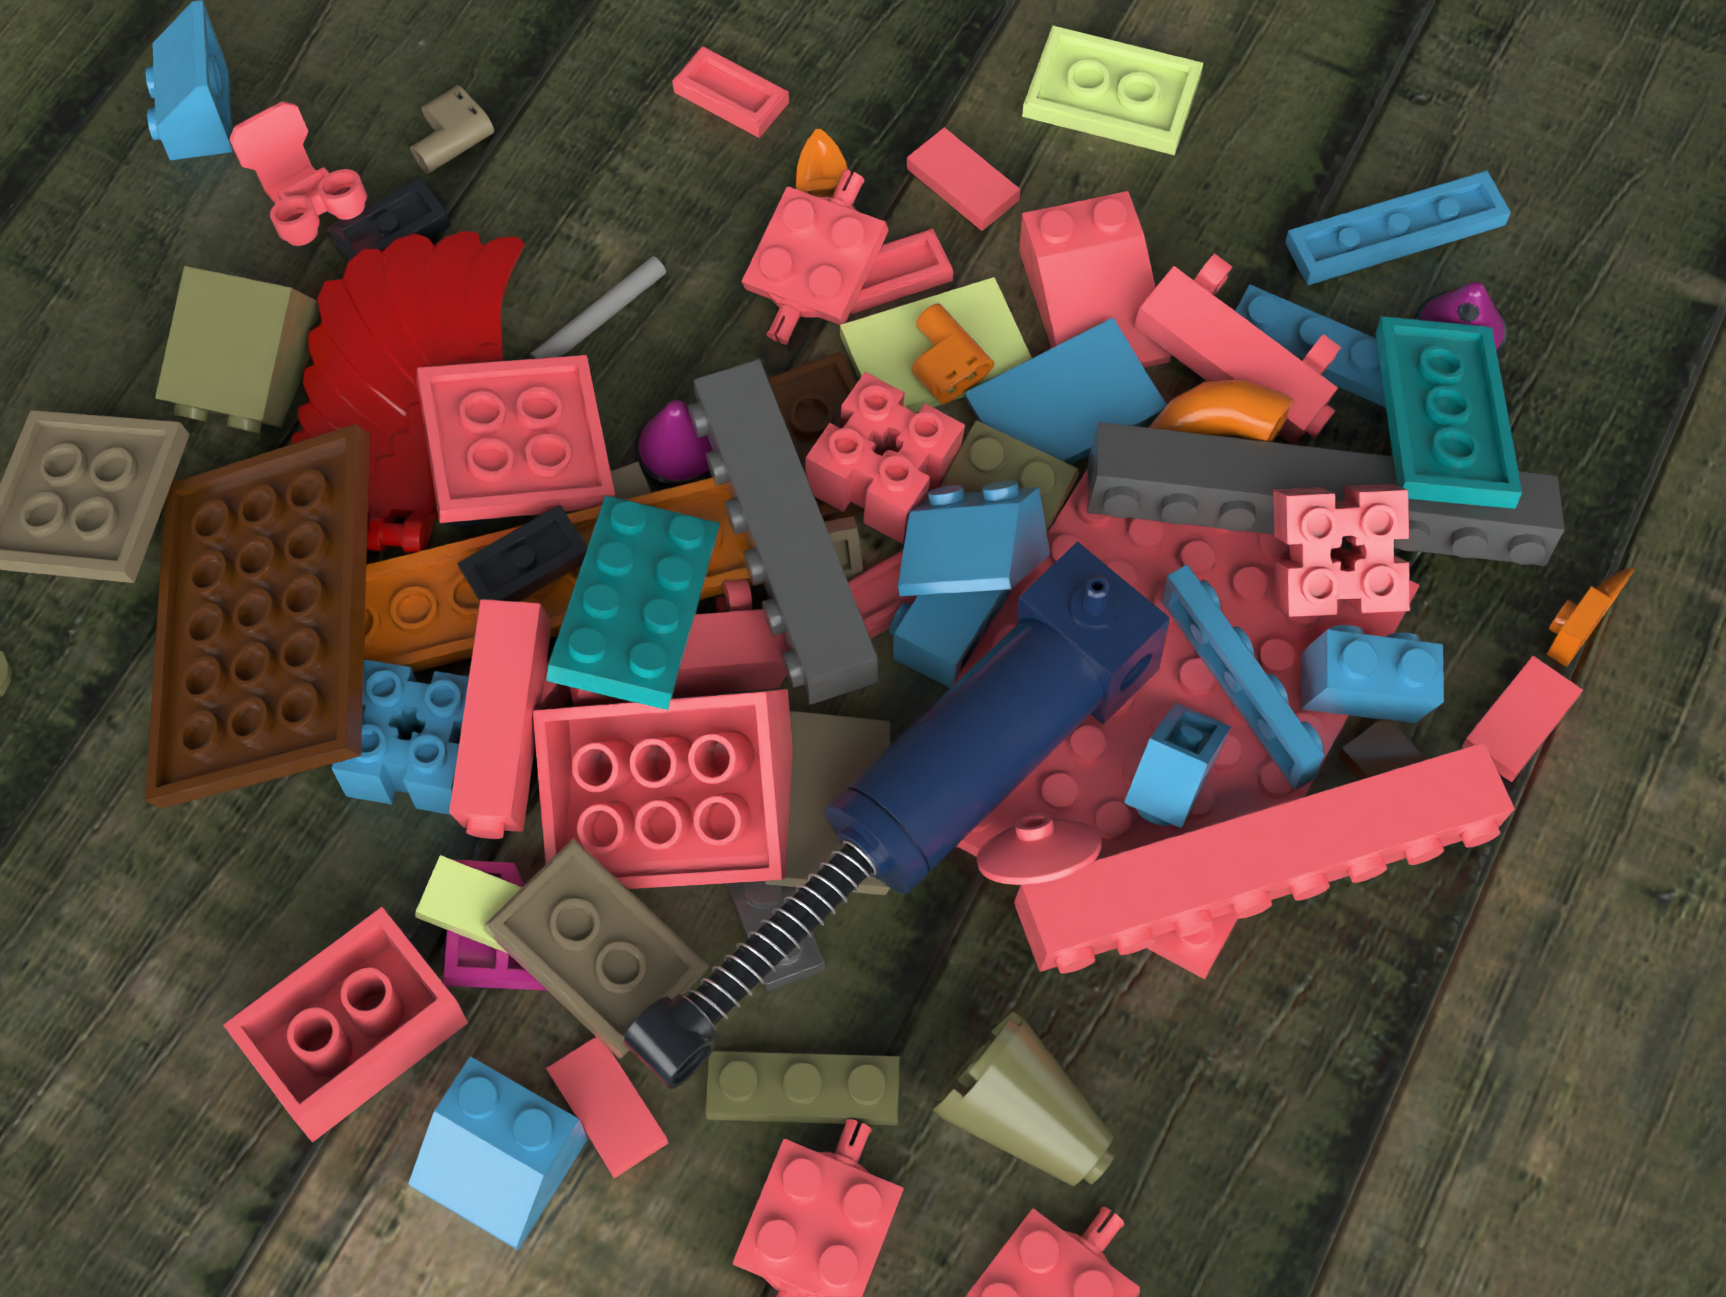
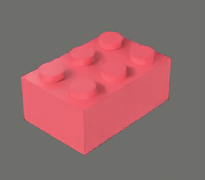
(346, 1024)

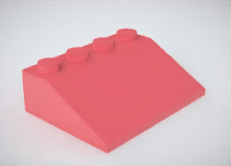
(672, 790)

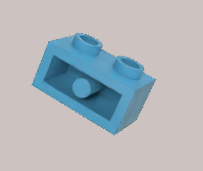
(1372, 675)

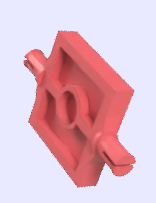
(815, 256)
(819, 1220)
(1055, 1262)

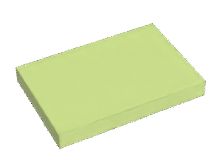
(1113, 90)
(891, 342)

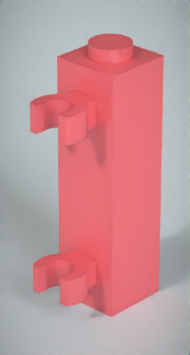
(1225, 346)
(723, 652)
(498, 718)

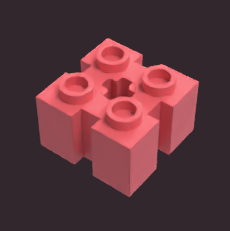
(882, 456)
(1368, 576)

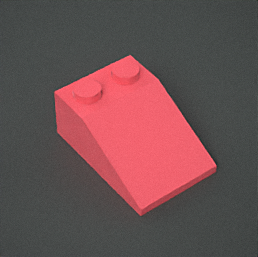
(1088, 267)

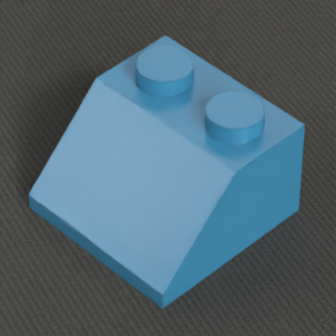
(190, 88)
(973, 540)
(496, 1152)

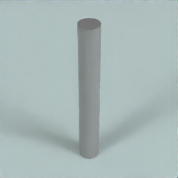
(601, 310)

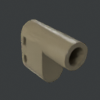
(454, 126)

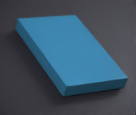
(1066, 392)

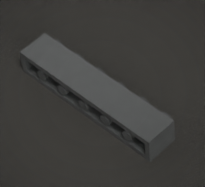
(785, 533)

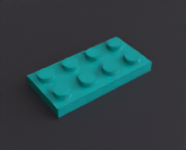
(1447, 413)
(634, 603)

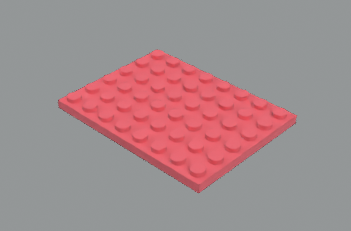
(1097, 762)

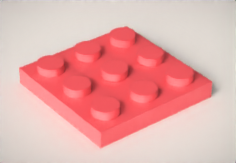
(513, 438)

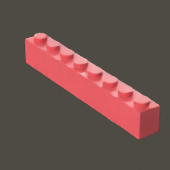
(1264, 857)

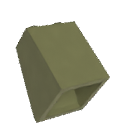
(236, 349)

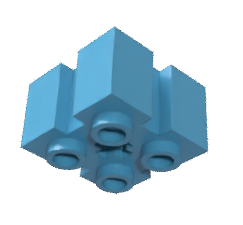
(406, 737)

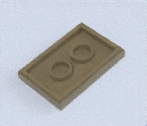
(825, 761)
(594, 945)

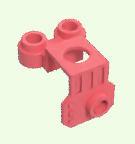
(275, 150)

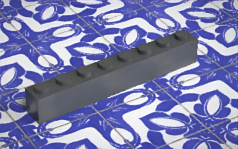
(1233, 479)

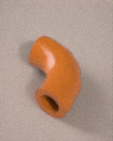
(1227, 410)

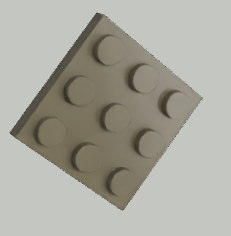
(86, 493)

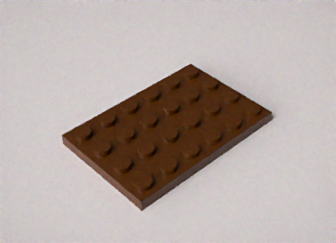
(261, 620)

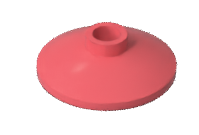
(1039, 850)

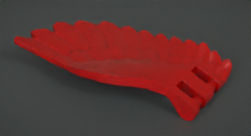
(377, 327)

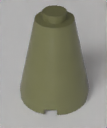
(1027, 1106)

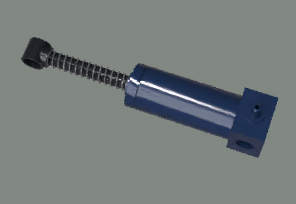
(1075, 652)

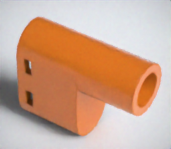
(951, 358)

